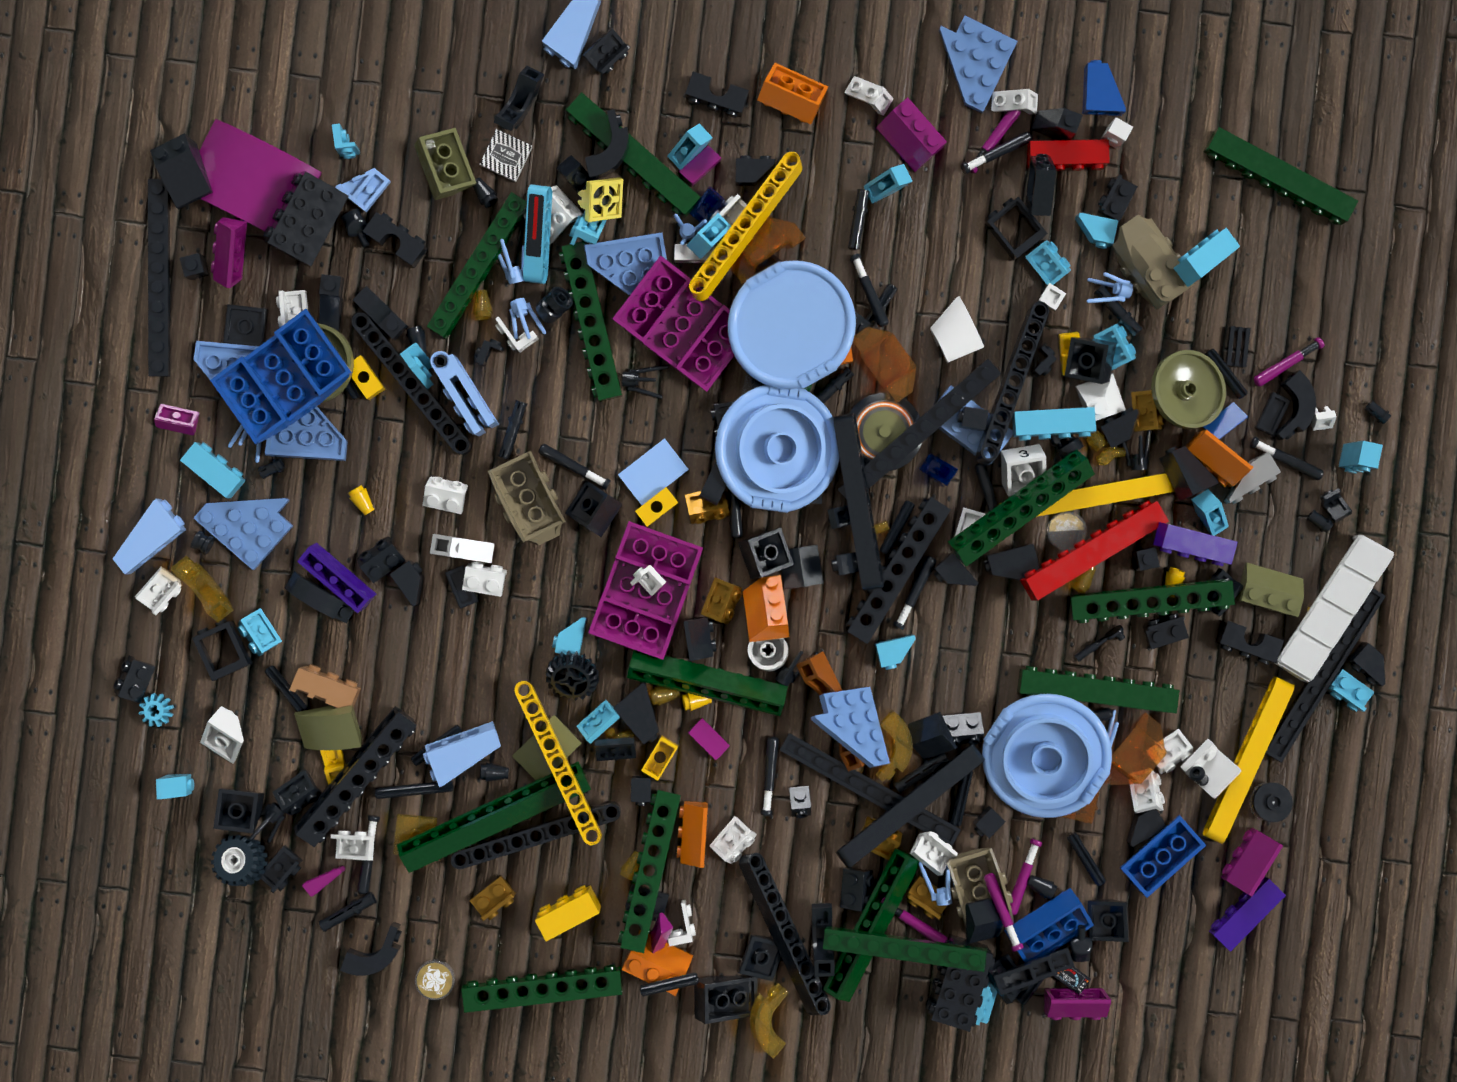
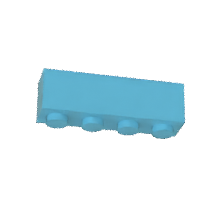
(1206, 256)
(1054, 422)

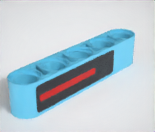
(537, 234)

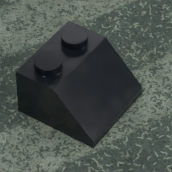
(1090, 360)
(593, 508)
(765, 553)
(699, 638)
(238, 810)

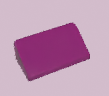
(700, 165)
(176, 419)
(708, 738)
(660, 933)

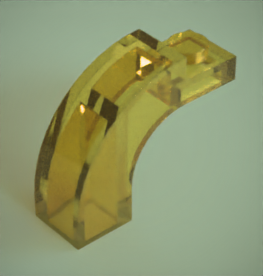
(204, 586)
(902, 745)
(761, 1020)

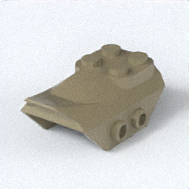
(1149, 261)
(527, 499)
(968, 875)

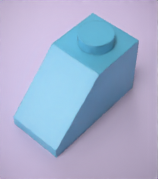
(689, 146)
(888, 183)
(1098, 229)
(709, 236)
(1210, 512)
(570, 638)
(893, 651)
(174, 786)

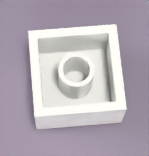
(1021, 467)

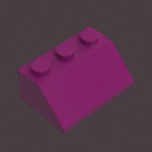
(911, 134)
(229, 251)
(1251, 861)
(1067, 1003)

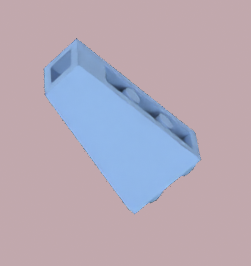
(571, 32)
(149, 536)
(460, 751)

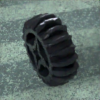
(575, 679)

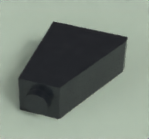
(1057, 123)
(1186, 472)
(1012, 562)
(639, 714)

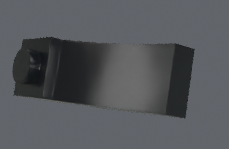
(331, 300)
(380, 313)

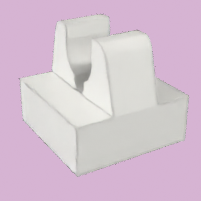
(1052, 296)
(1323, 419)

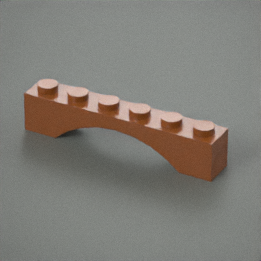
(820, 676)

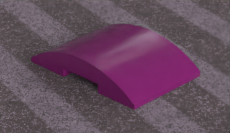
(247, 174)
(676, 325)
(629, 612)

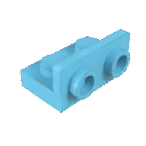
(342, 143)
(586, 230)
(1048, 262)
(1124, 351)
(418, 363)
(258, 632)
(1350, 690)
(598, 721)
(984, 1012)

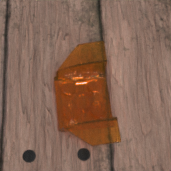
(767, 241)
(887, 361)
(1138, 753)

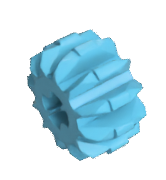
(150, 713)

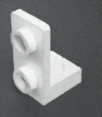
(870, 93)
(1015, 100)
(520, 345)
(678, 936)

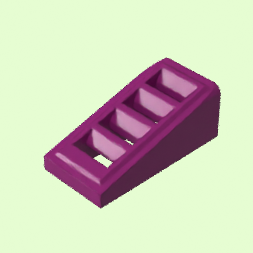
(317, 883)

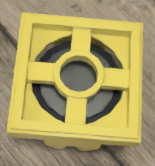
(599, 196)

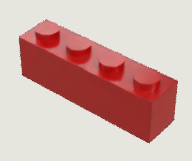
(1072, 153)

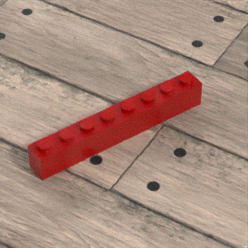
(1094, 550)

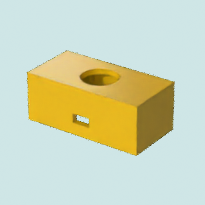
(373, 385)
(667, 500)
(654, 768)

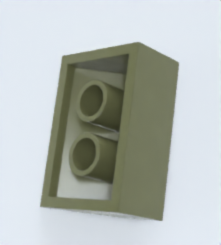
(444, 163)
(1271, 590)

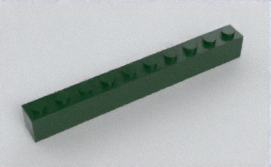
(487, 820)

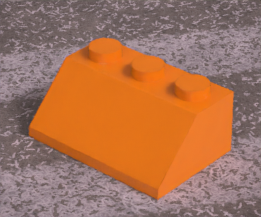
(792, 93)
(1218, 458)
(766, 609)
(692, 833)
(657, 966)

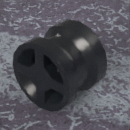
(202, 542)

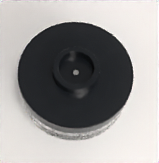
(1270, 802)

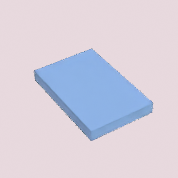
(653, 472)

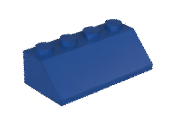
(1162, 856)
(1051, 925)

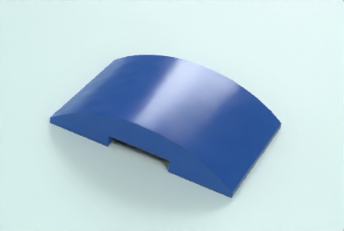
(282, 378)

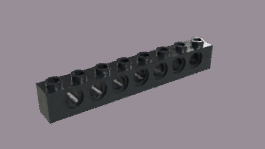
(939, 513)
(356, 766)

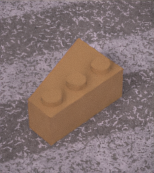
(325, 686)

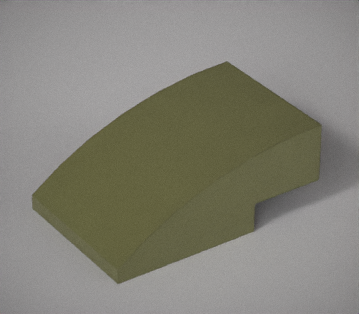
(329, 728)
(531, 756)

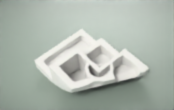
(956, 332)

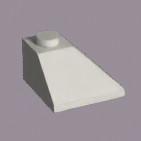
(1103, 397)
(223, 734)

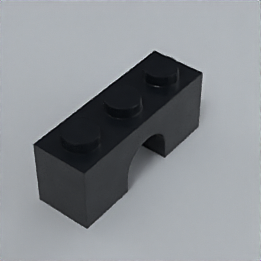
(732, 102)
(382, 228)
(1265, 648)

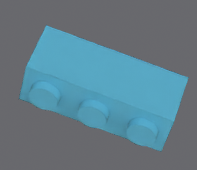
(1360, 456)
(213, 469)

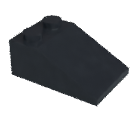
(182, 170)
(724, 998)

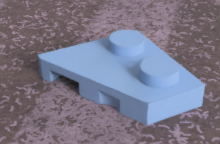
(365, 188)

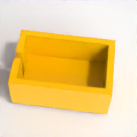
(567, 912)

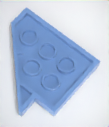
(977, 59)
(626, 259)
(216, 357)
(309, 438)
(246, 527)
(854, 723)

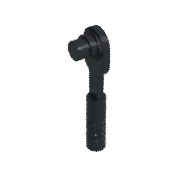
(1116, 632)

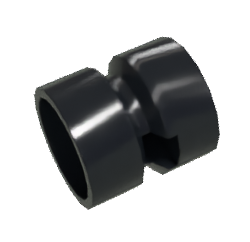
(554, 305)
(1067, 447)

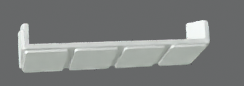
(1334, 608)

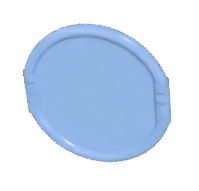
(791, 324)
(777, 448)
(1047, 755)

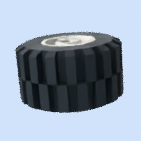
(239, 860)

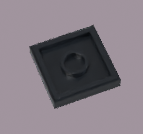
(245, 325)

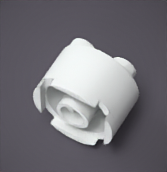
(775, 660)

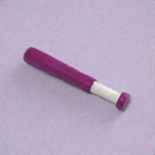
(1022, 880)
(999, 902)

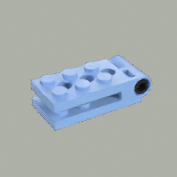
(451, 373)

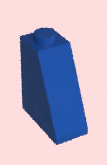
(1100, 91)

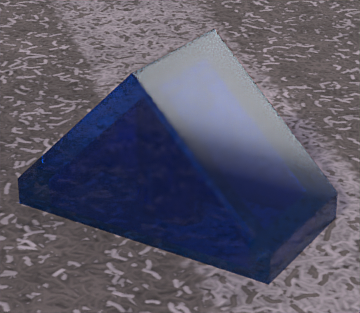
(707, 205)
(938, 470)

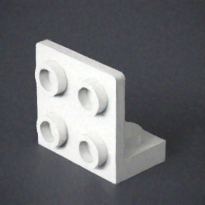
(562, 213)
(1217, 767)

